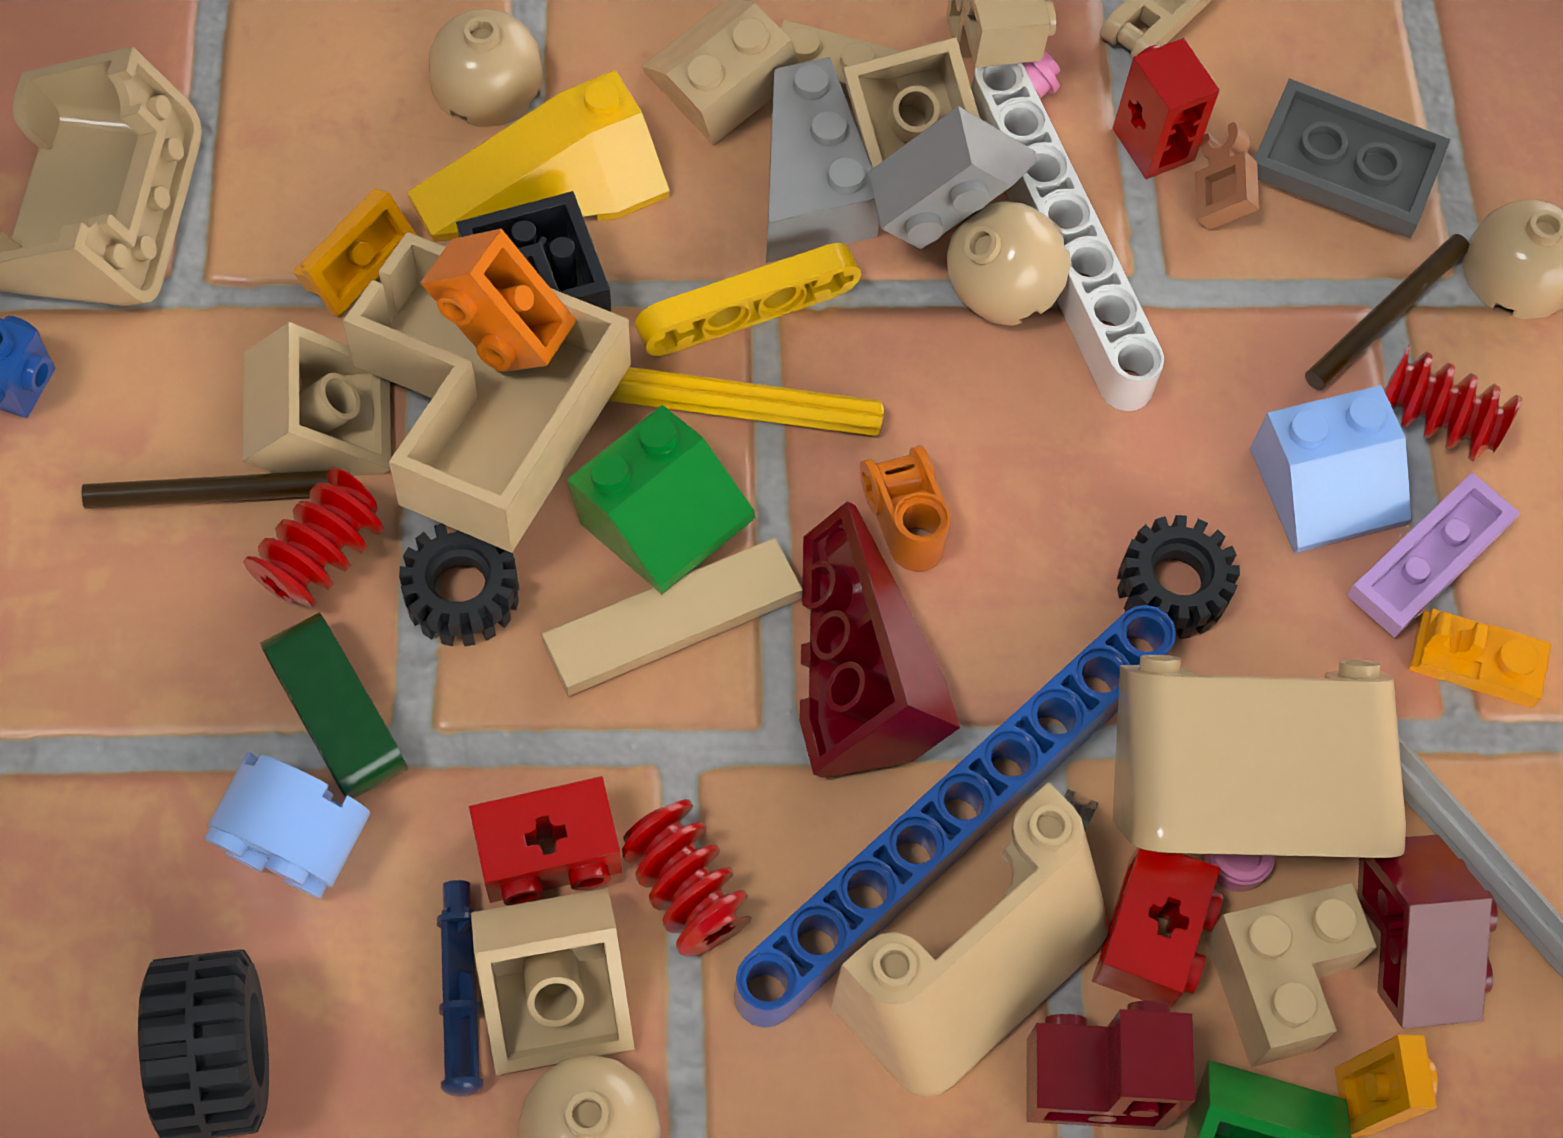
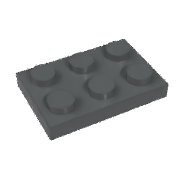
(1350, 158)

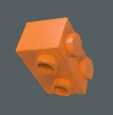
(498, 301)

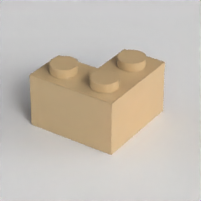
(1001, 29)
(1273, 963)

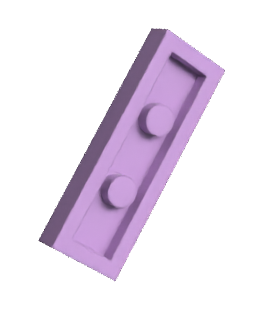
(1433, 554)

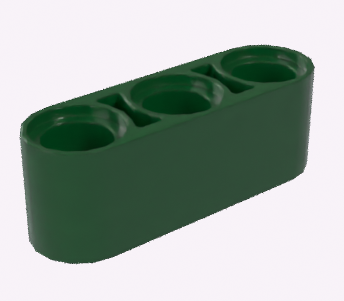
(334, 706)

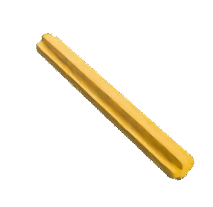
(750, 401)

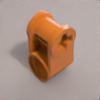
(906, 497)

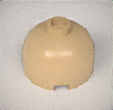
(485, 67)
(1518, 258)
(1007, 262)
(589, 1100)

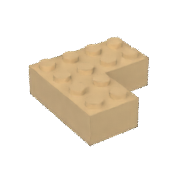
(487, 438)

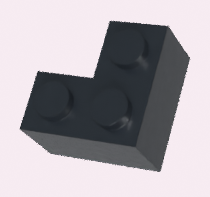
(554, 242)

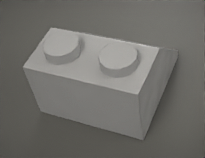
(946, 176)

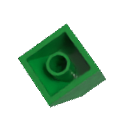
(659, 499)
(1257, 1106)

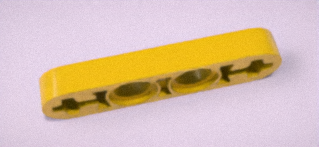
(747, 299)

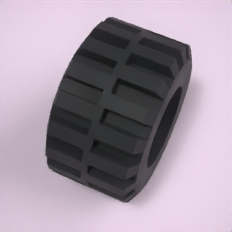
(203, 1045)

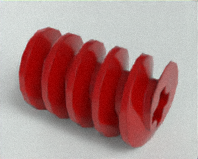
(1450, 405)
(316, 538)
(683, 880)

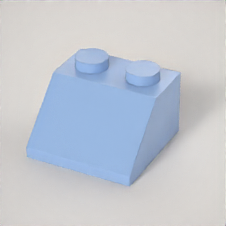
(1335, 468)

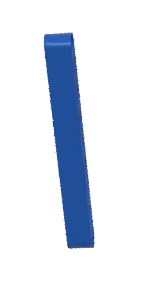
(940, 833)

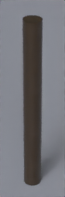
(1386, 312)
(200, 489)

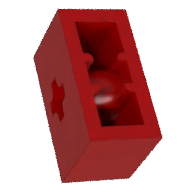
(1165, 107)
(576, 820)
(1138, 958)

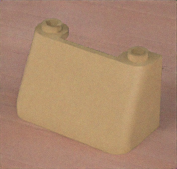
(103, 182)
(1259, 762)
(945, 1014)

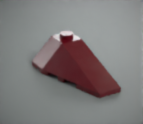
(871, 672)

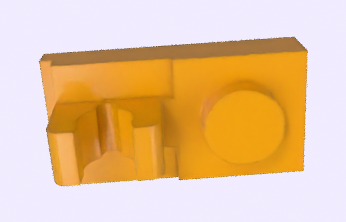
(354, 252)
(1480, 657)
(1388, 1084)

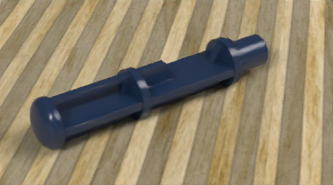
(459, 992)

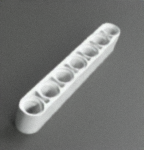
(1053, 188)

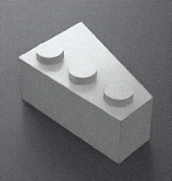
(816, 165)

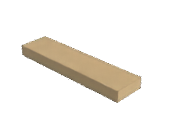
(661, 624)

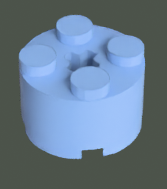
(286, 824)

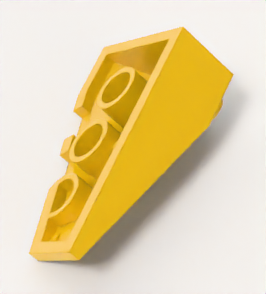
(578, 141)

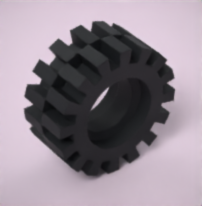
(1196, 550)
(464, 617)

